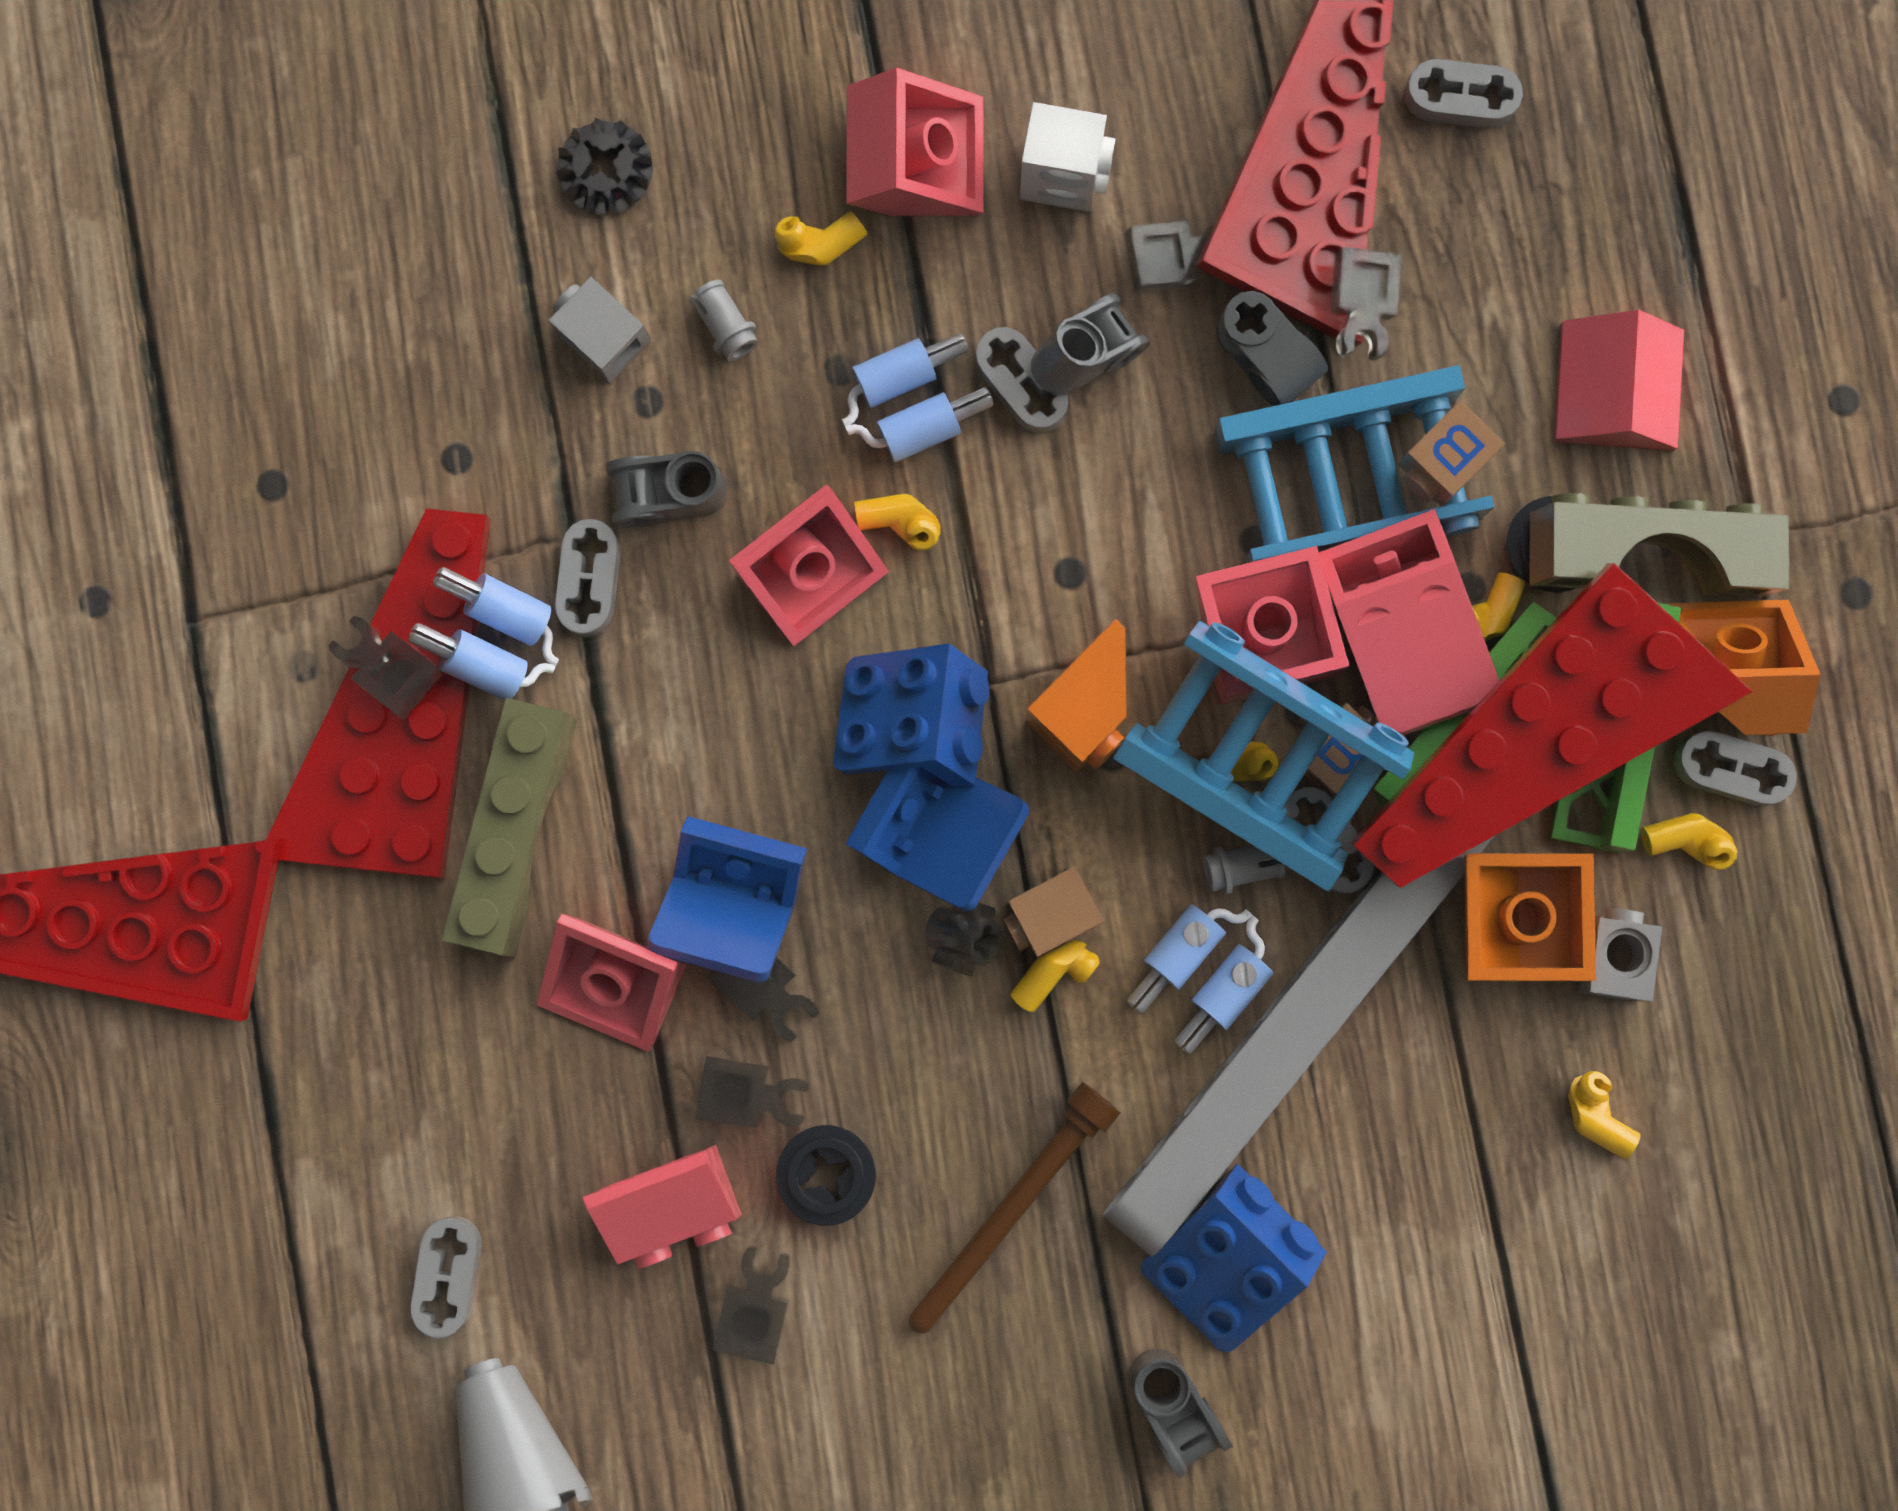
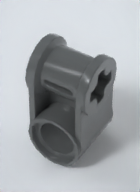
(1087, 347)
(1273, 356)
(651, 488)
(1181, 1419)

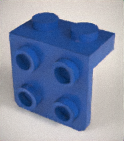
(912, 713)
(939, 834)
(728, 900)
(1235, 1261)

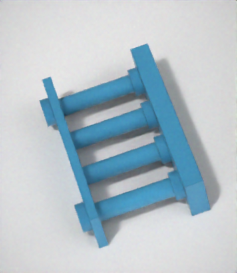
(1311, 426)
(1262, 816)

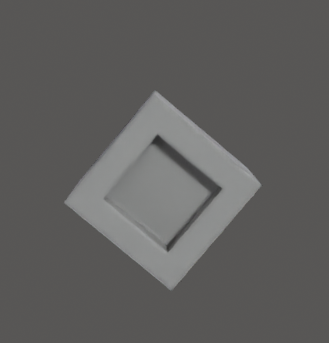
(598, 328)
(1639, 978)

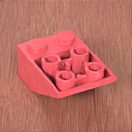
(1410, 623)

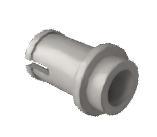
(723, 319)
(1239, 867)

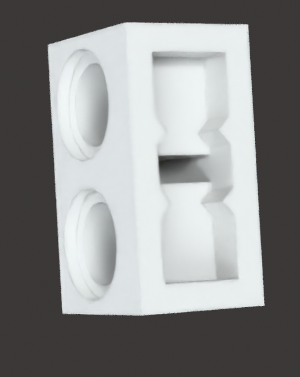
(1065, 157)

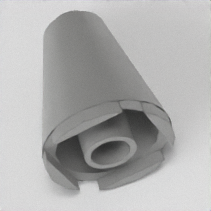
(509, 1446)

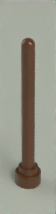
(1085, 1117)

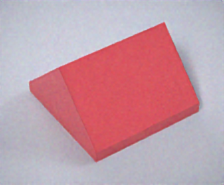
(1619, 381)
(809, 565)
(608, 982)

